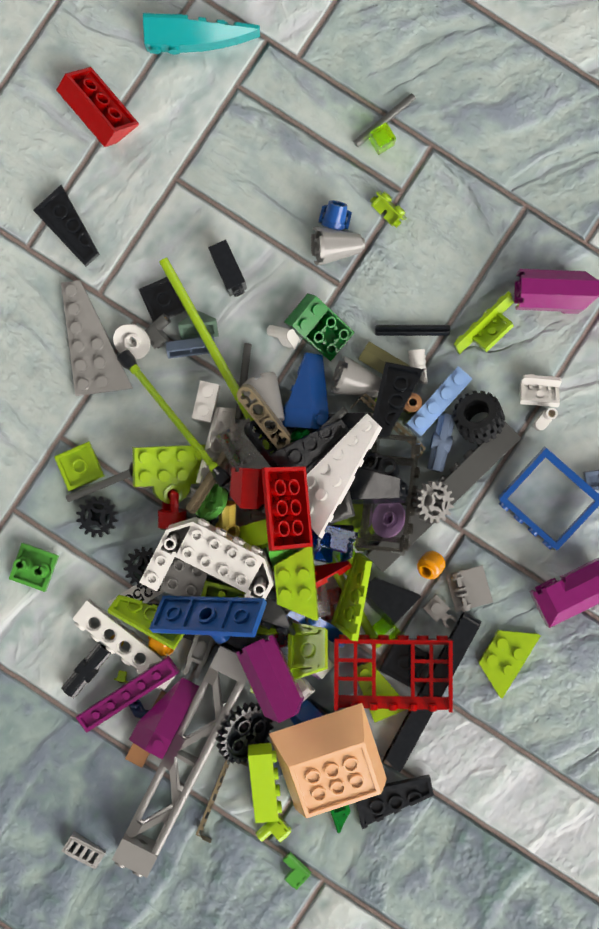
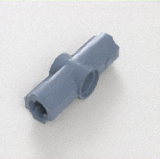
(441, 442)

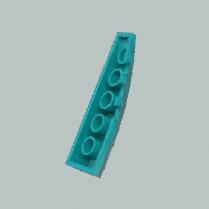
(181, 35)

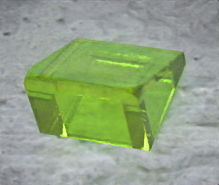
(383, 627)

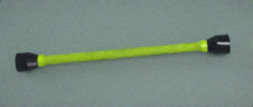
(129, 362)

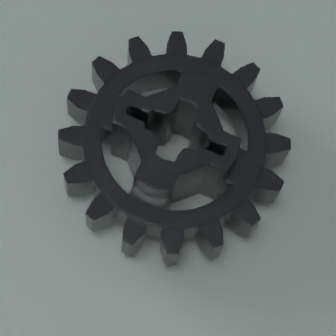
(92, 509)
(137, 567)

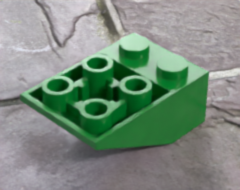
(319, 326)

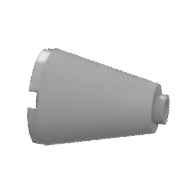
(334, 244)
(354, 379)
(268, 389)

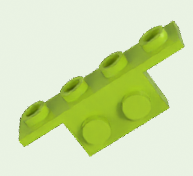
(489, 327)

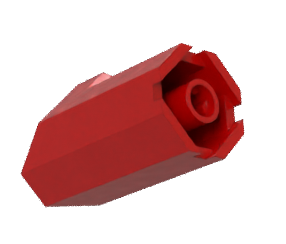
(247, 488)

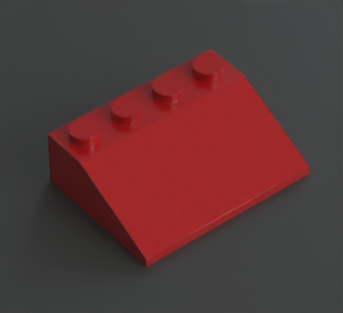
(287, 507)

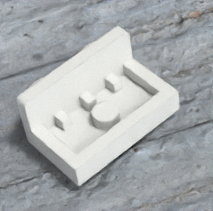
(540, 390)

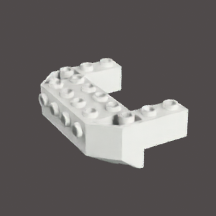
(214, 553)

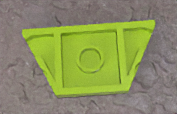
(297, 583)
(506, 657)

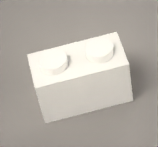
(206, 402)

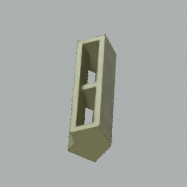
(376, 357)

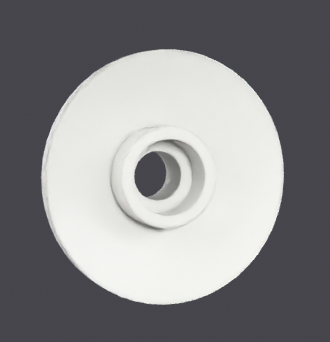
(124, 341)

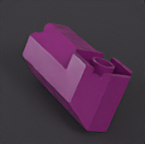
(555, 290)
(570, 595)
(271, 679)

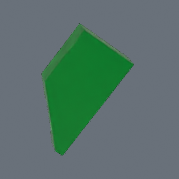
(339, 816)

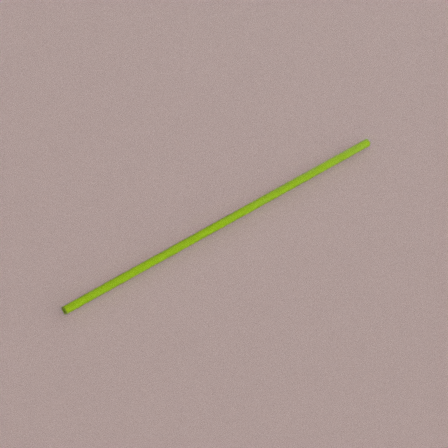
(233, 386)

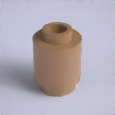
(412, 409)

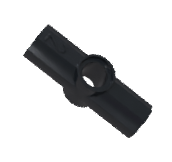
(86, 670)

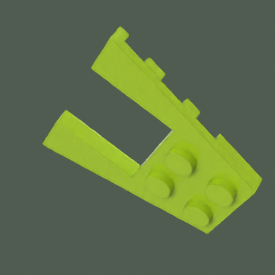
(305, 649)

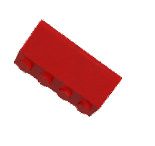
(96, 106)

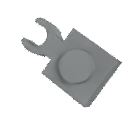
(437, 609)

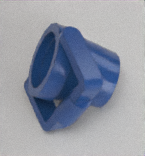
(335, 215)

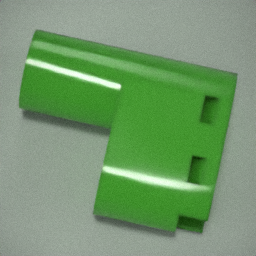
(298, 872)

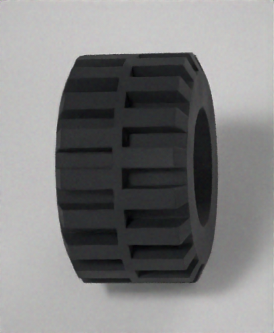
(476, 404)

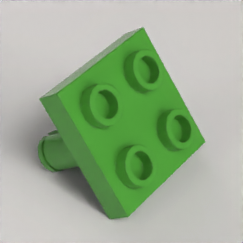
(33, 567)

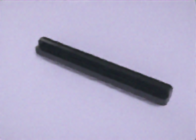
(412, 330)

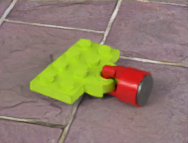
(170, 474)

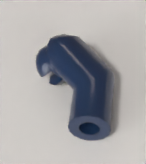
(138, 709)

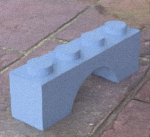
(438, 402)

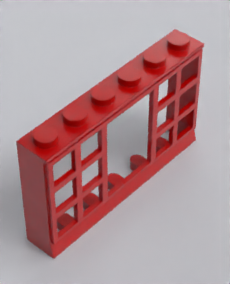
(394, 702)

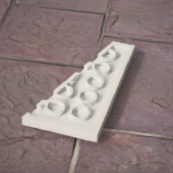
(335, 472)

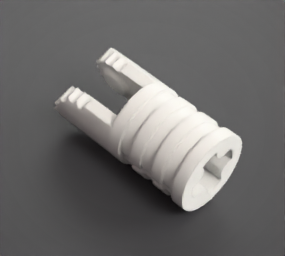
(417, 360)

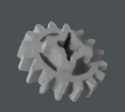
(433, 502)

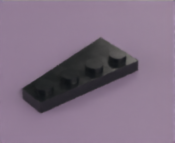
(65, 222)
(394, 392)
(311, 448)

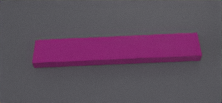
(127, 694)

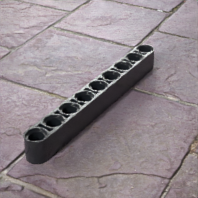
(416, 721)

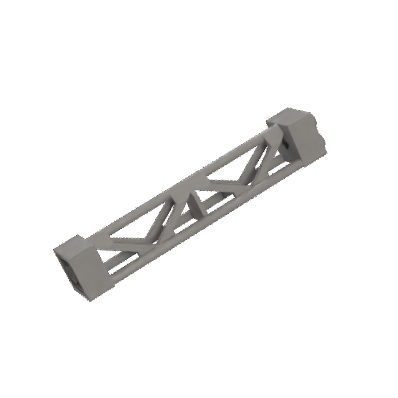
(139, 851)

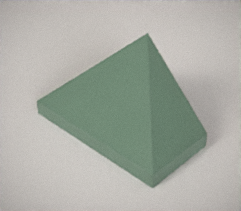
(188, 331)

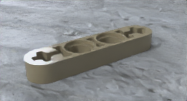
(261, 418)

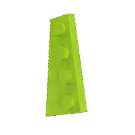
(352, 599)
(140, 617)

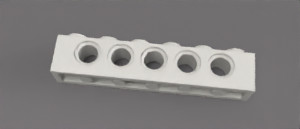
(122, 633)

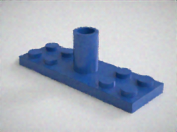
(209, 616)

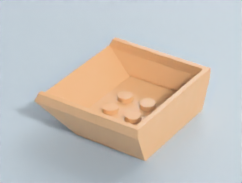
(329, 761)

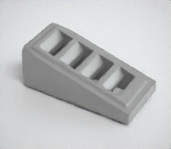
(68, 850)

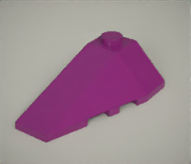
(159, 725)

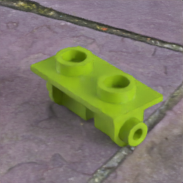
(383, 203)

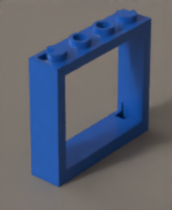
(534, 528)

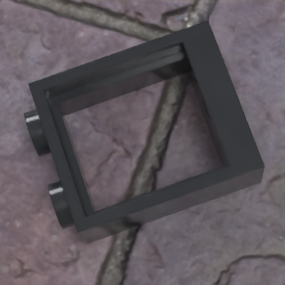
(228, 268)

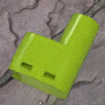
(279, 829)

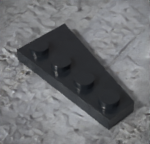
(394, 798)

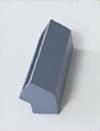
(186, 348)

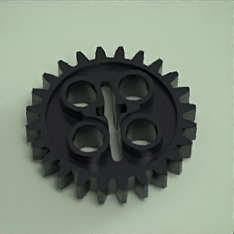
(242, 729)

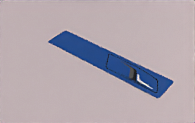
(332, 630)

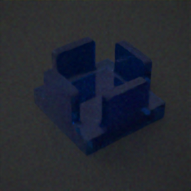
(333, 540)

